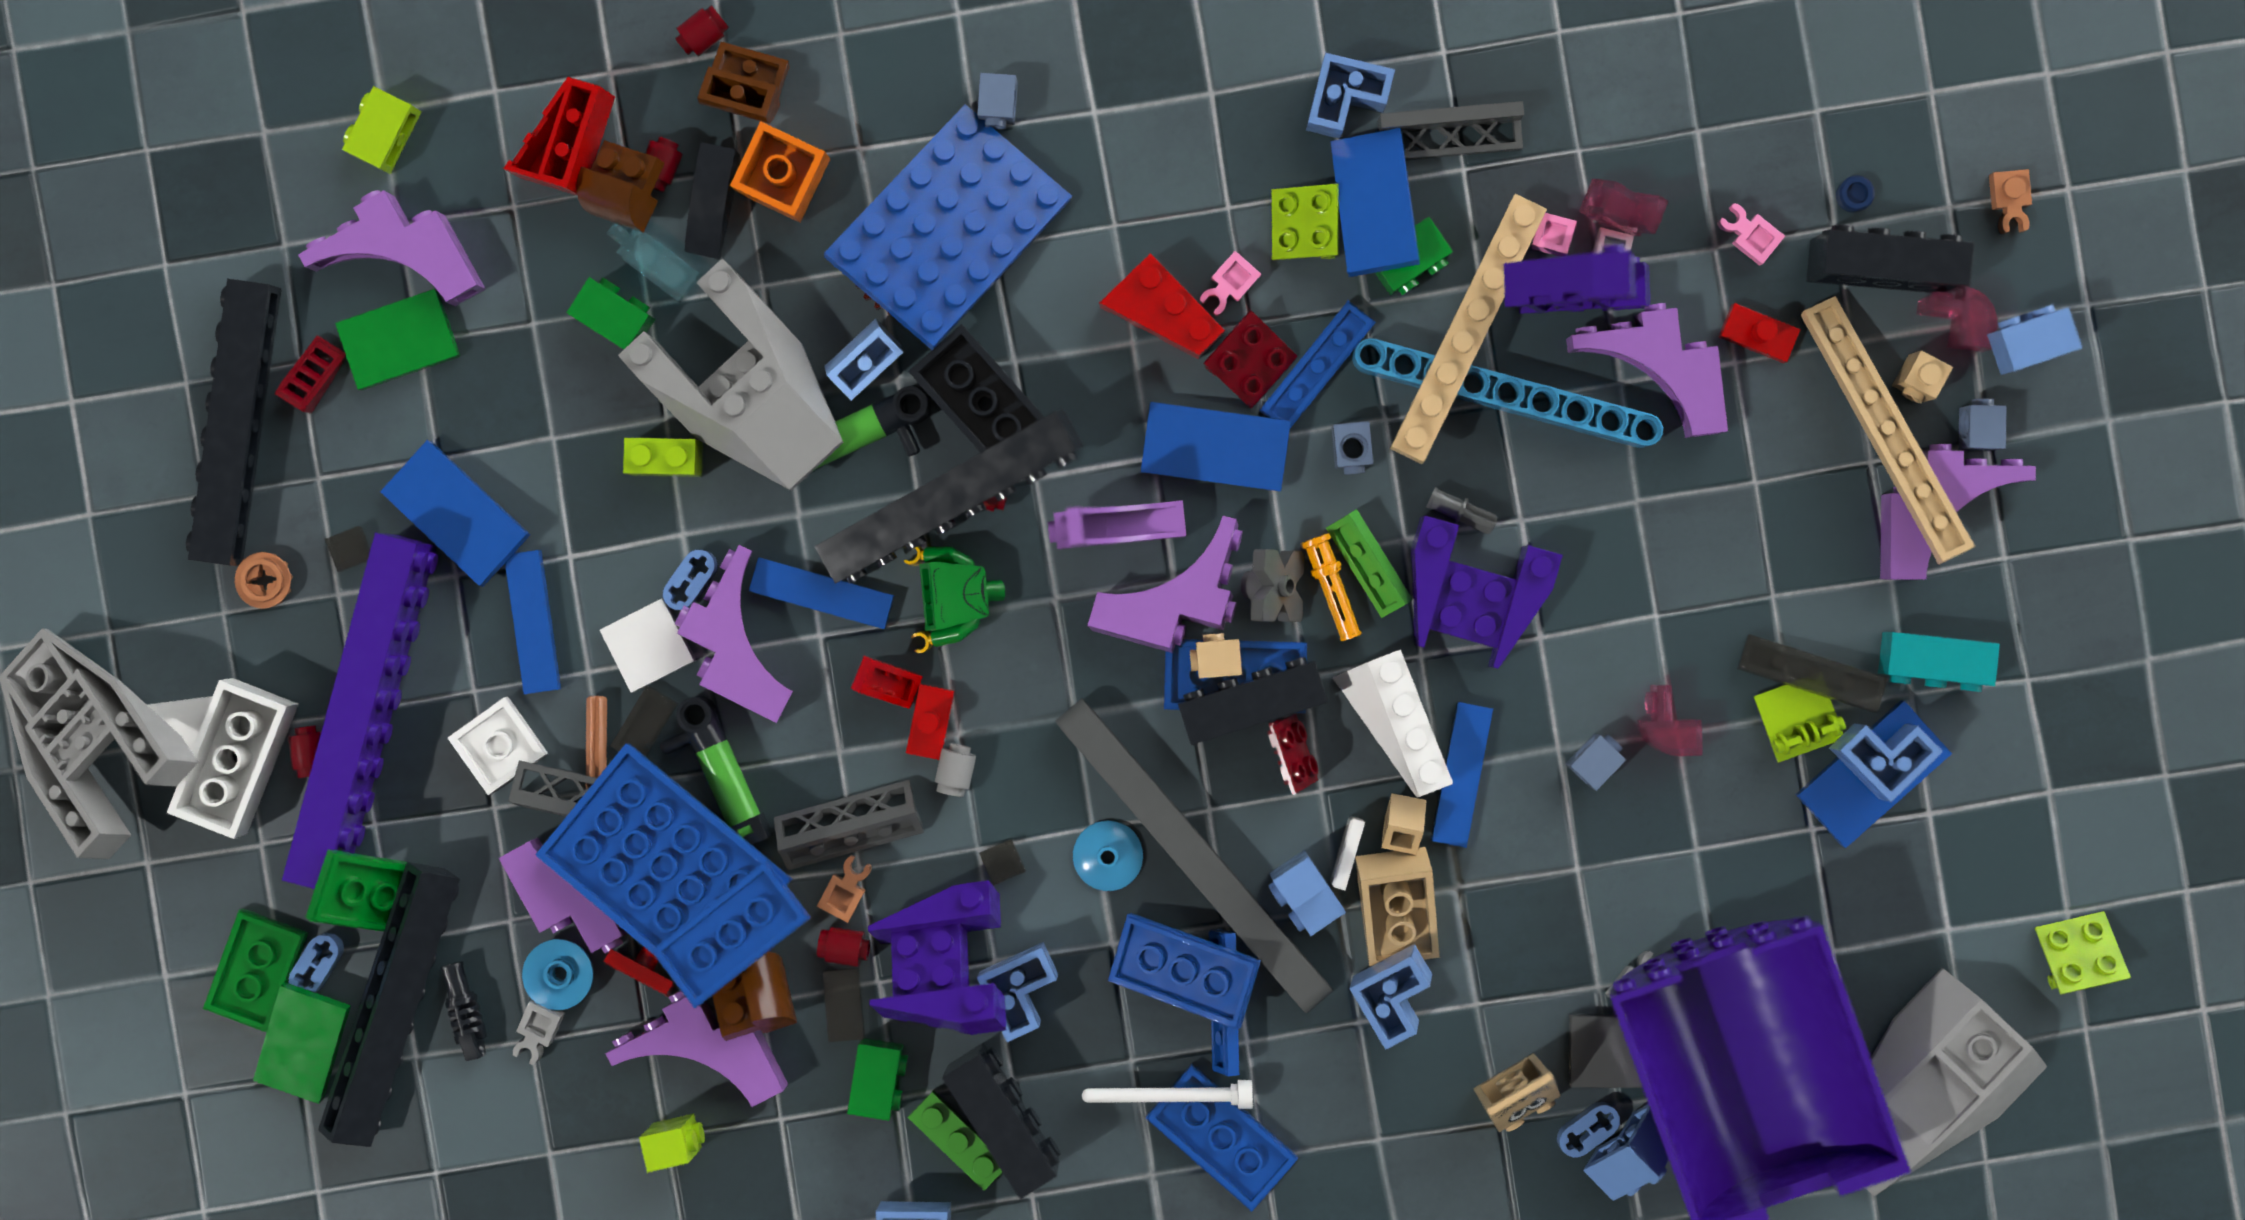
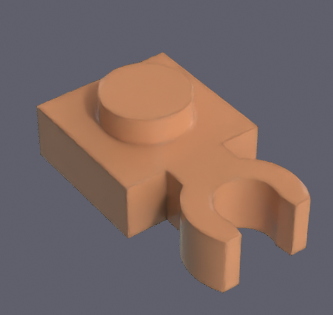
(2010, 193)
(843, 894)

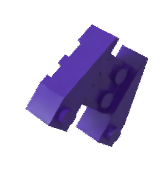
(1579, 282)
(1471, 600)
(933, 964)

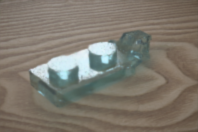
(655, 261)

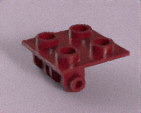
(1250, 359)
(1290, 739)

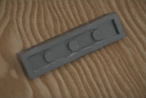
(1456, 118)
(546, 803)
(848, 831)

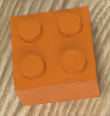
(780, 171)

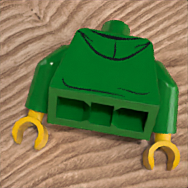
(952, 595)

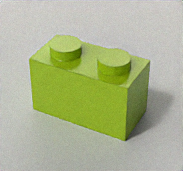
(380, 129)
(663, 457)
(671, 1142)

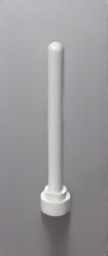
(1238, 1094)

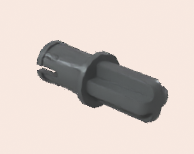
(1462, 511)

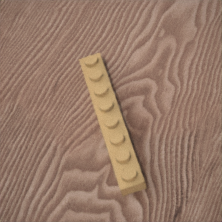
(1467, 330)
(1887, 430)

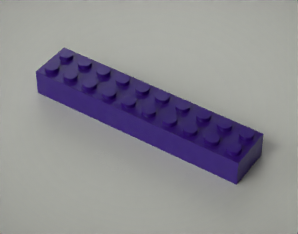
(362, 704)

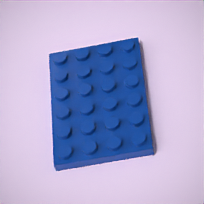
(947, 227)
(647, 850)

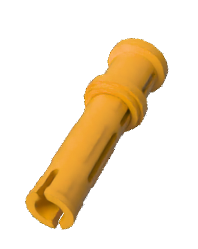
(1346, 627)

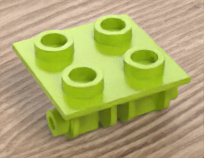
(1305, 222)
(1798, 721)
(2081, 953)

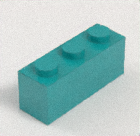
(1938, 660)

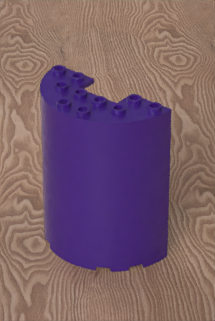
(1756, 1070)

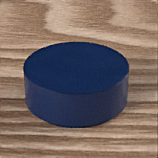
(1855, 194)

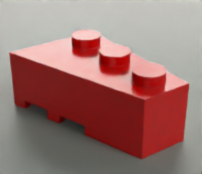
(565, 137)
(1163, 307)

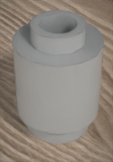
(955, 770)

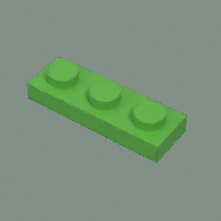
(1369, 563)
(956, 1139)

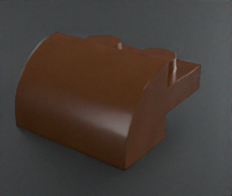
(744, 83)
(620, 186)
(755, 1000)

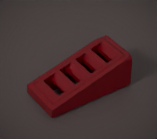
(301, 367)

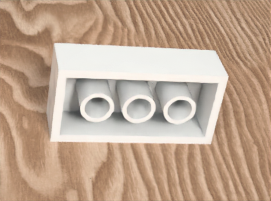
(218, 789)

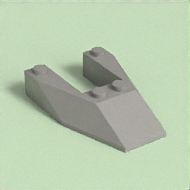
(760, 402)
(62, 721)

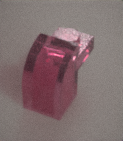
(1622, 208)
(1970, 316)
(1667, 734)

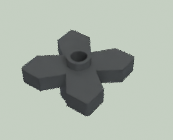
(1273, 585)

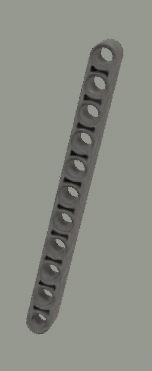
(1194, 855)

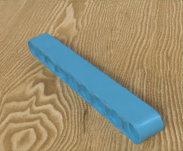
(1524, 392)

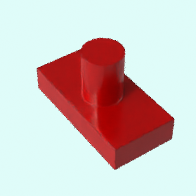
(1759, 333)
(886, 682)
(930, 721)
(641, 970)

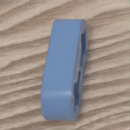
(683, 575)
(322, 968)
(1593, 1136)

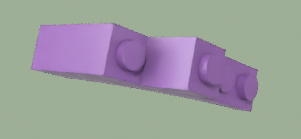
(386, 234)
(1654, 346)
(1117, 524)
(1903, 547)
(1195, 596)
(719, 628)
(554, 900)
(697, 1036)

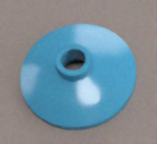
(1112, 837)
(540, 976)

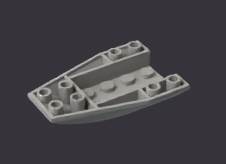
(1948, 1069)

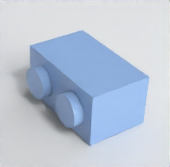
(863, 359)

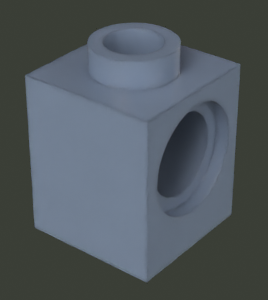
(997, 99)
(1982, 426)
(1360, 432)
(1596, 760)

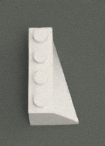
(1394, 714)

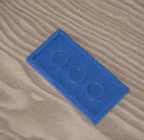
(1375, 202)
(1215, 446)
(455, 513)
(1254, 657)
(1844, 801)
(731, 934)
(1184, 970)
(1224, 1141)

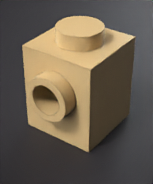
(1922, 377)
(1216, 657)
(1404, 816)

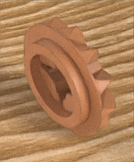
(251, 569)

